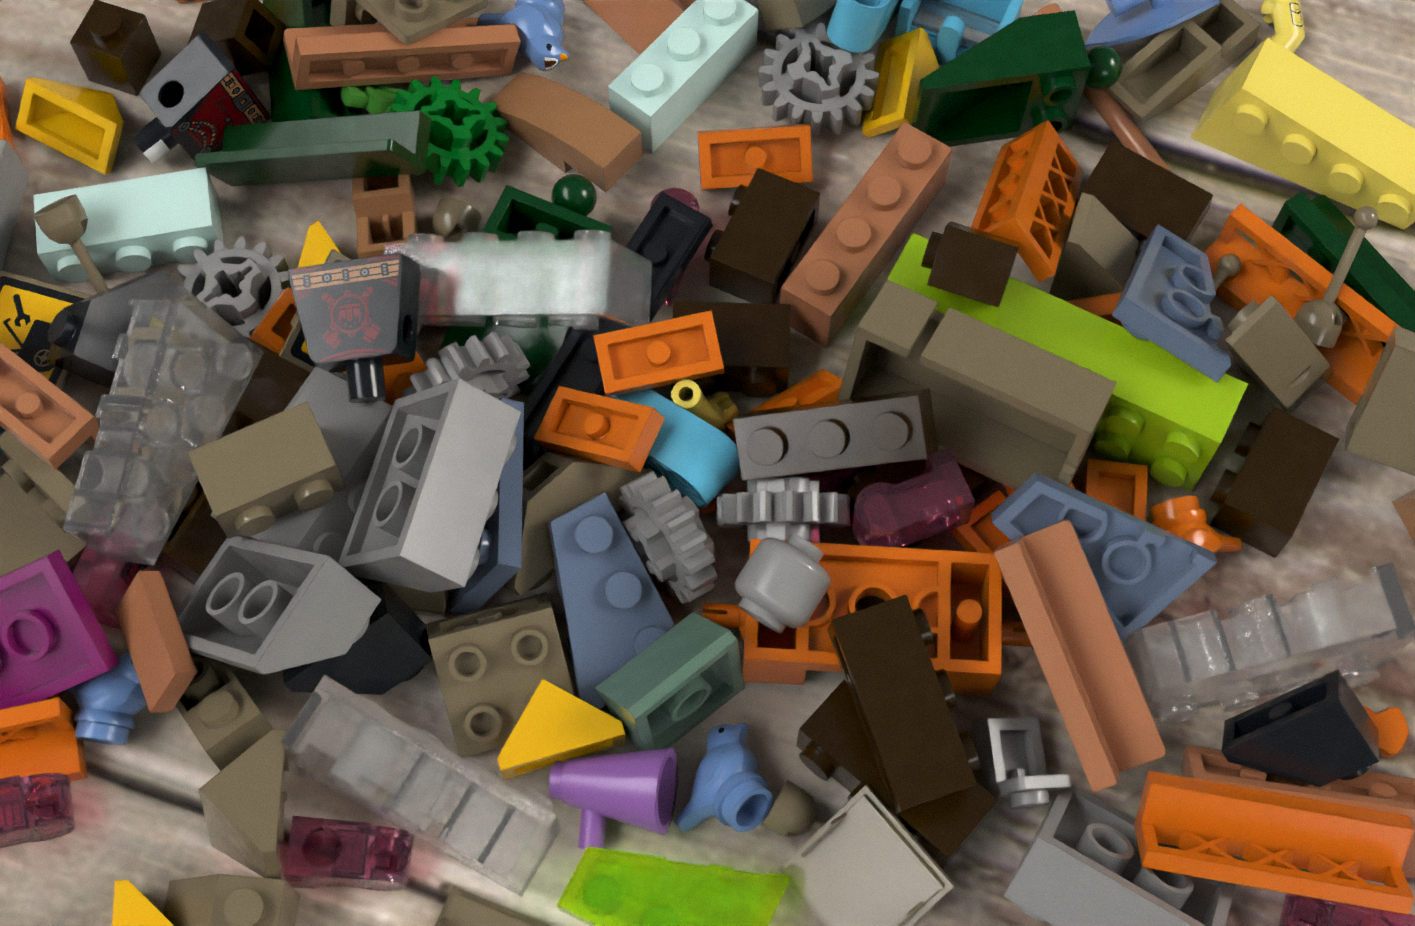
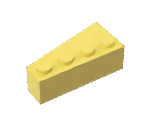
(1313, 133)

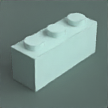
(684, 67)
(137, 224)

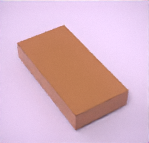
(155, 641)

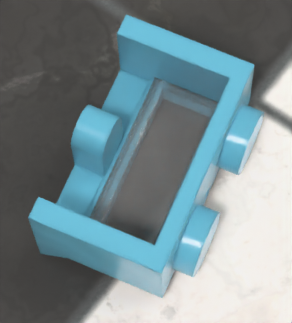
(956, 24)

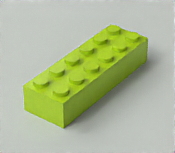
(1160, 407)

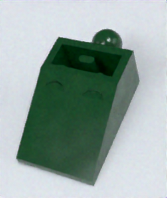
(1014, 82)
(519, 211)

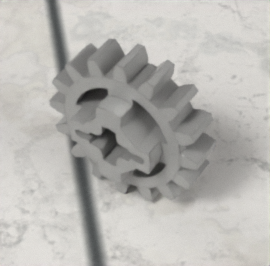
(816, 80)
(237, 282)
(489, 364)
(783, 507)
(668, 536)

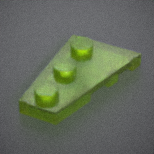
(651, 891)

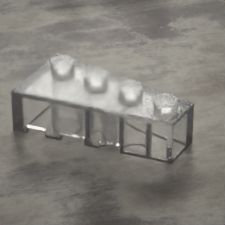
(529, 280)
(169, 395)
(1271, 646)
(422, 785)

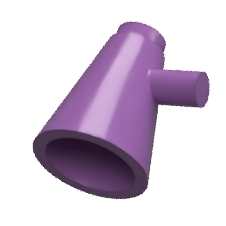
(619, 786)

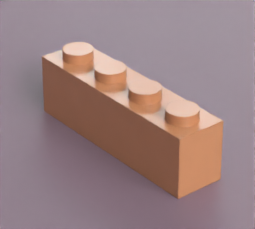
(865, 233)

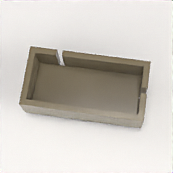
(992, 395)

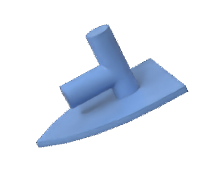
(1142, 18)

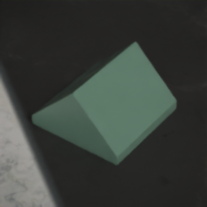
(675, 683)

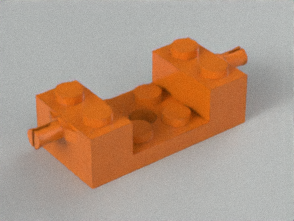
(953, 588)

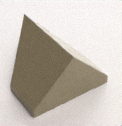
(247, 806)

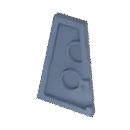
(1171, 301)
(502, 535)
(1132, 560)
(604, 593)

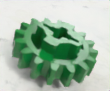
(456, 129)

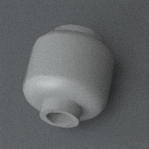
(782, 582)

